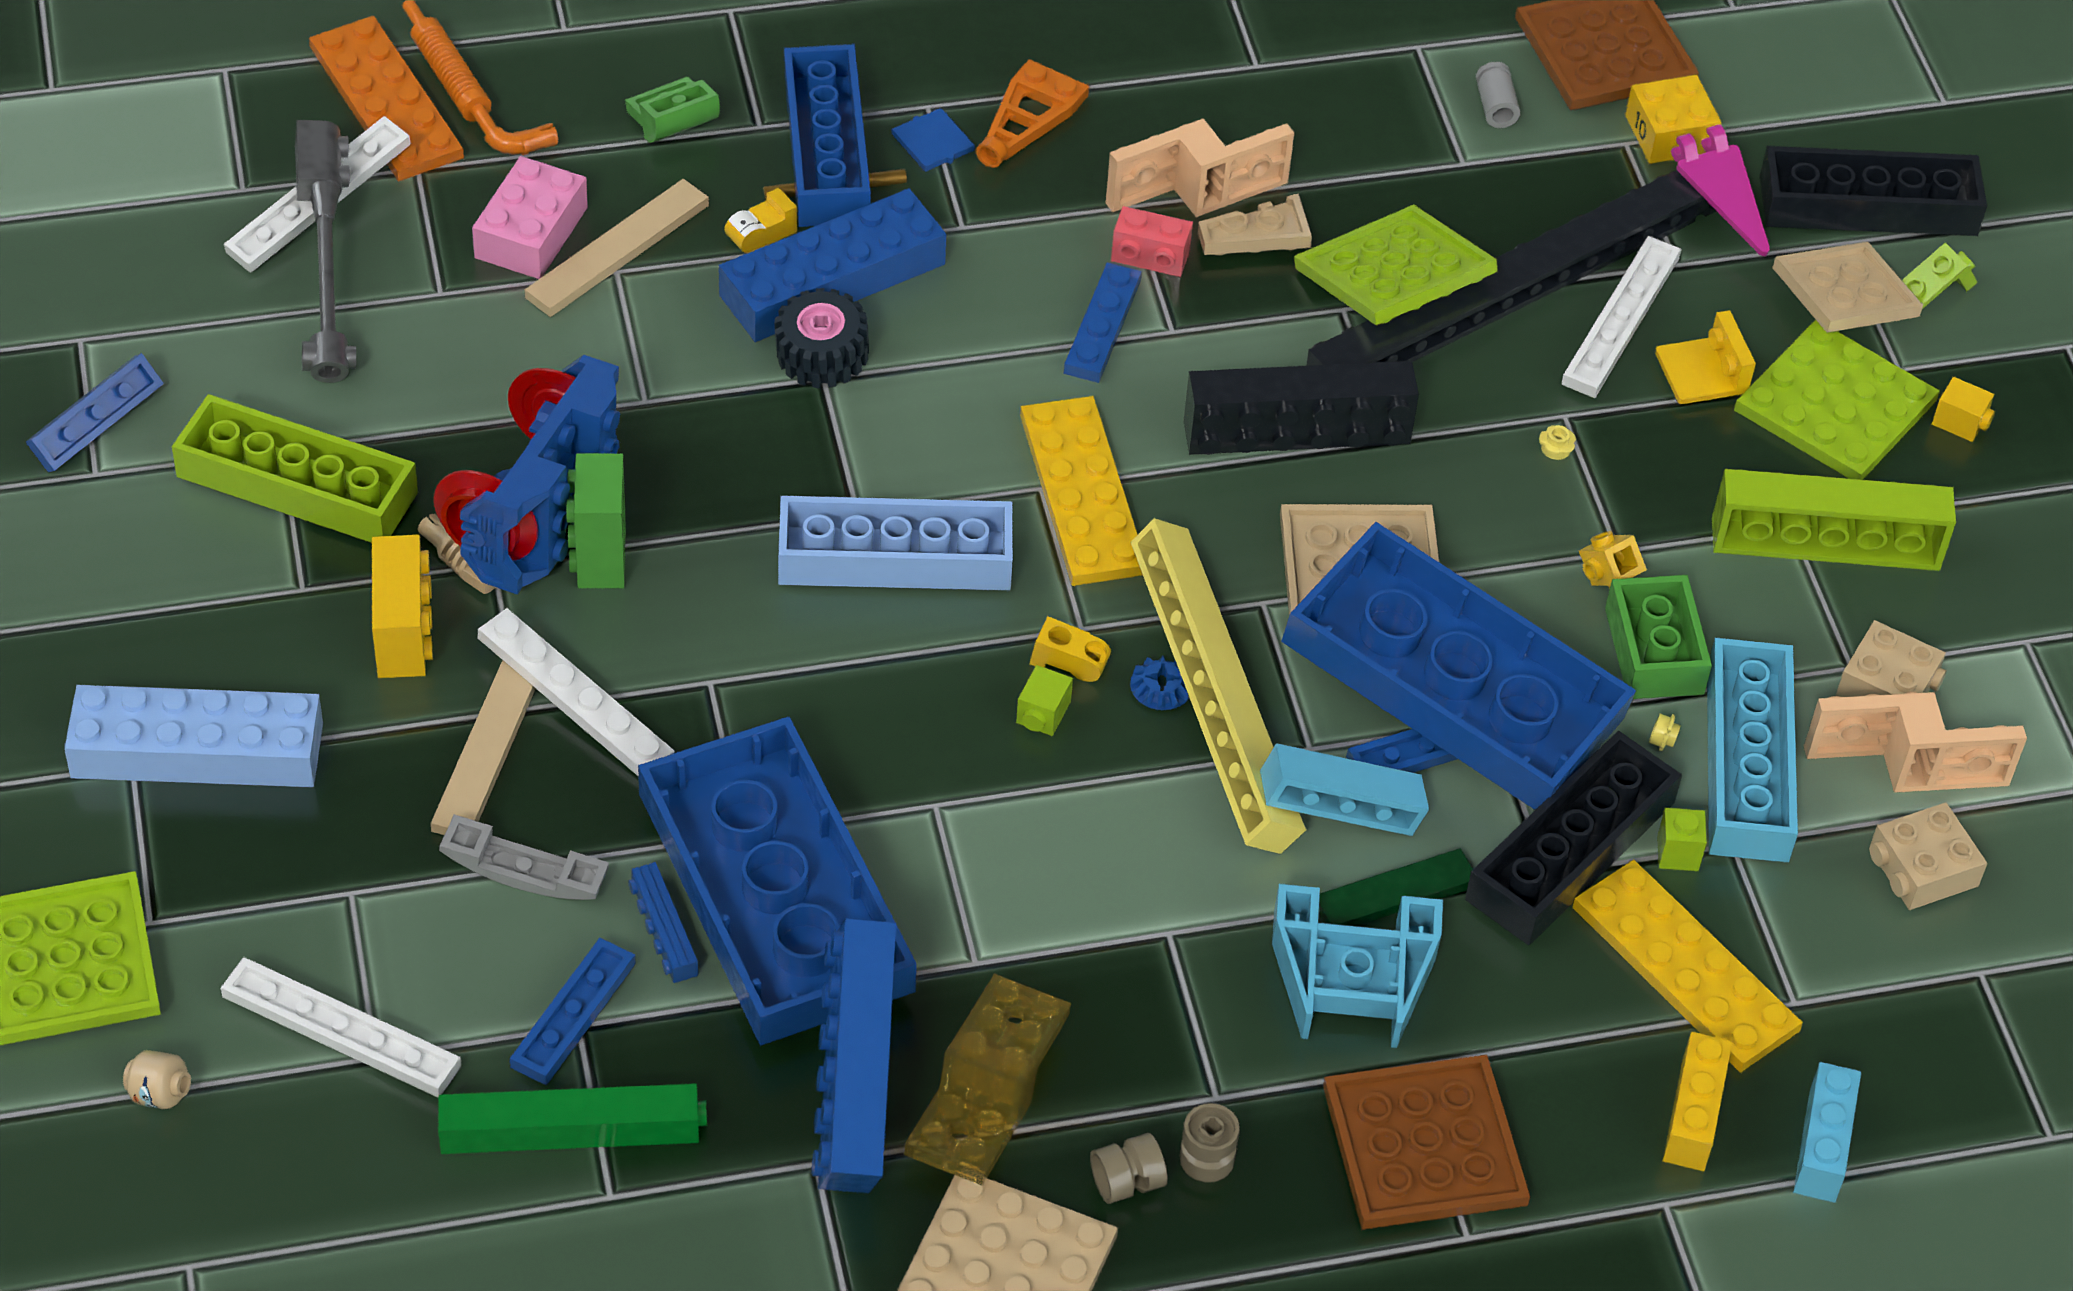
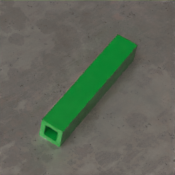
(569, 1118)

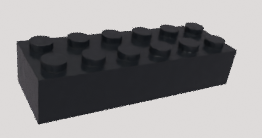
(1872, 191)
(1300, 407)
(1573, 837)

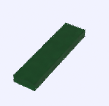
(1382, 893)

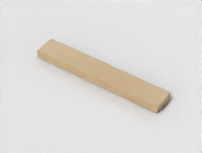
(616, 247)
(485, 749)

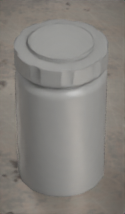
(1497, 94)

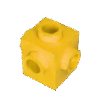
(1611, 558)

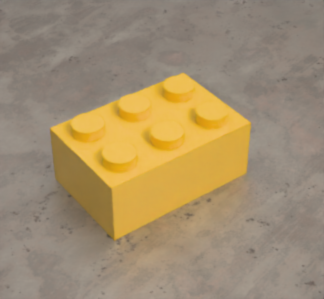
(399, 606)

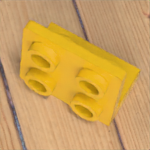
(1710, 365)

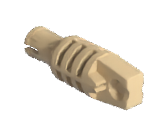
(450, 552)

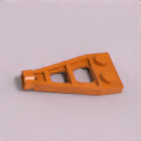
(1040, 84)

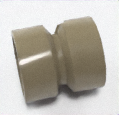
(1209, 1142)
(1128, 1168)

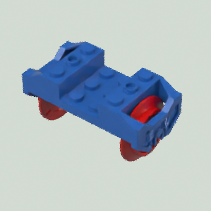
(517, 524)

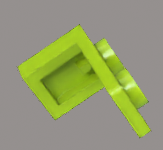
(1940, 272)

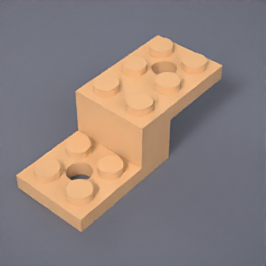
(1199, 167)
(1914, 742)

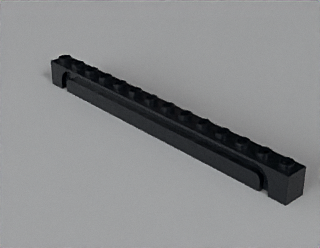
(1524, 275)

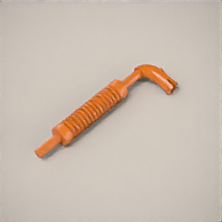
(466, 89)

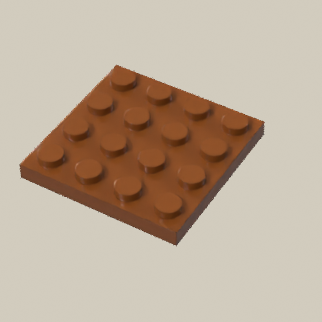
(1603, 47)
(1425, 1141)

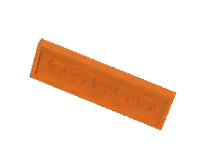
(380, 84)

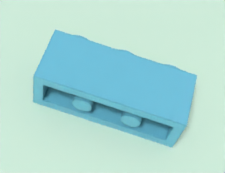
(1827, 1132)

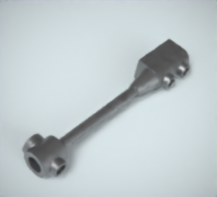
(321, 182)

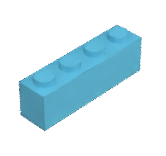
(1344, 789)

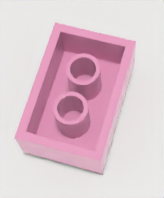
(530, 217)

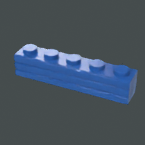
(663, 923)

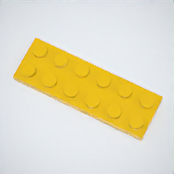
(1082, 489)
(1687, 964)

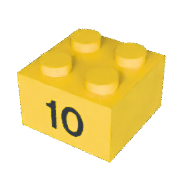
(1667, 110)

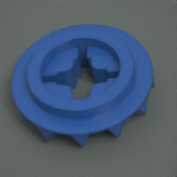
(1146, 688)

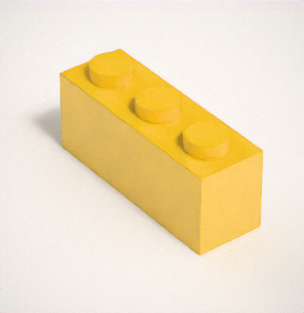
(1697, 1101)

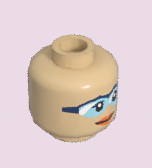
(156, 1079)

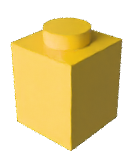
(1964, 409)

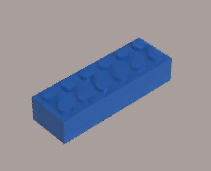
(826, 132)
(848, 254)
(856, 1056)

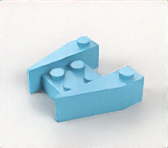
(1352, 966)

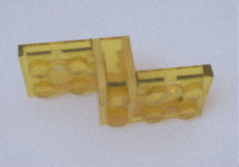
(987, 1079)

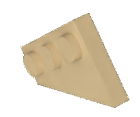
(1262, 230)

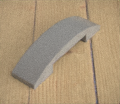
(522, 866)

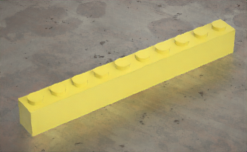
(1214, 681)

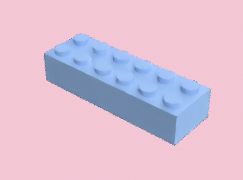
(895, 543)
(194, 736)

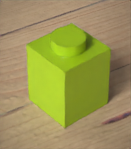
(1044, 700)
(1681, 839)

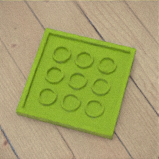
(1395, 264)
(1837, 401)
(74, 958)

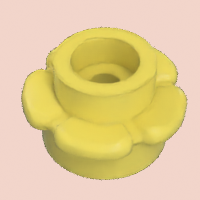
(1557, 442)
(1664, 731)

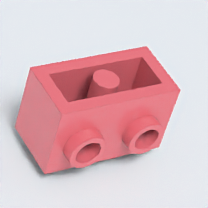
(1151, 241)

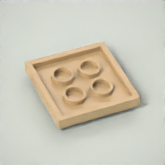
(1847, 286)

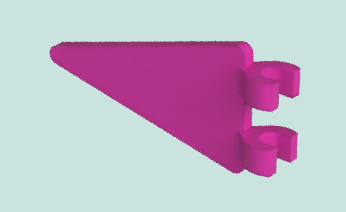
(1723, 182)

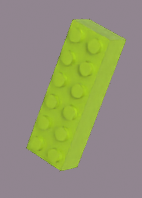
(295, 469)
(1833, 519)

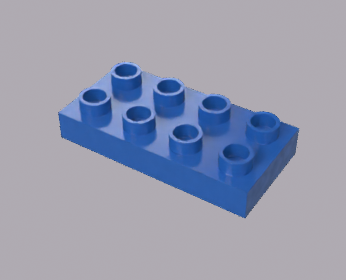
(1457, 666)
(765, 869)

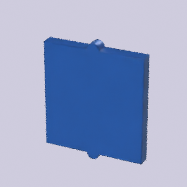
(933, 139)

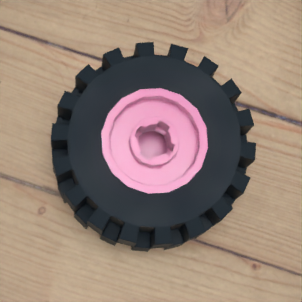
(822, 337)

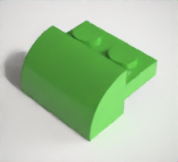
(674, 108)

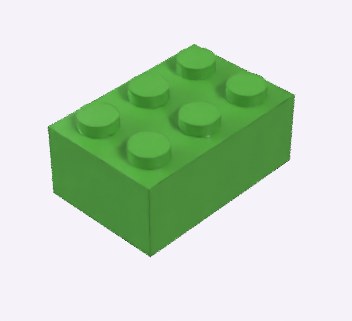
(597, 520)
(1658, 636)

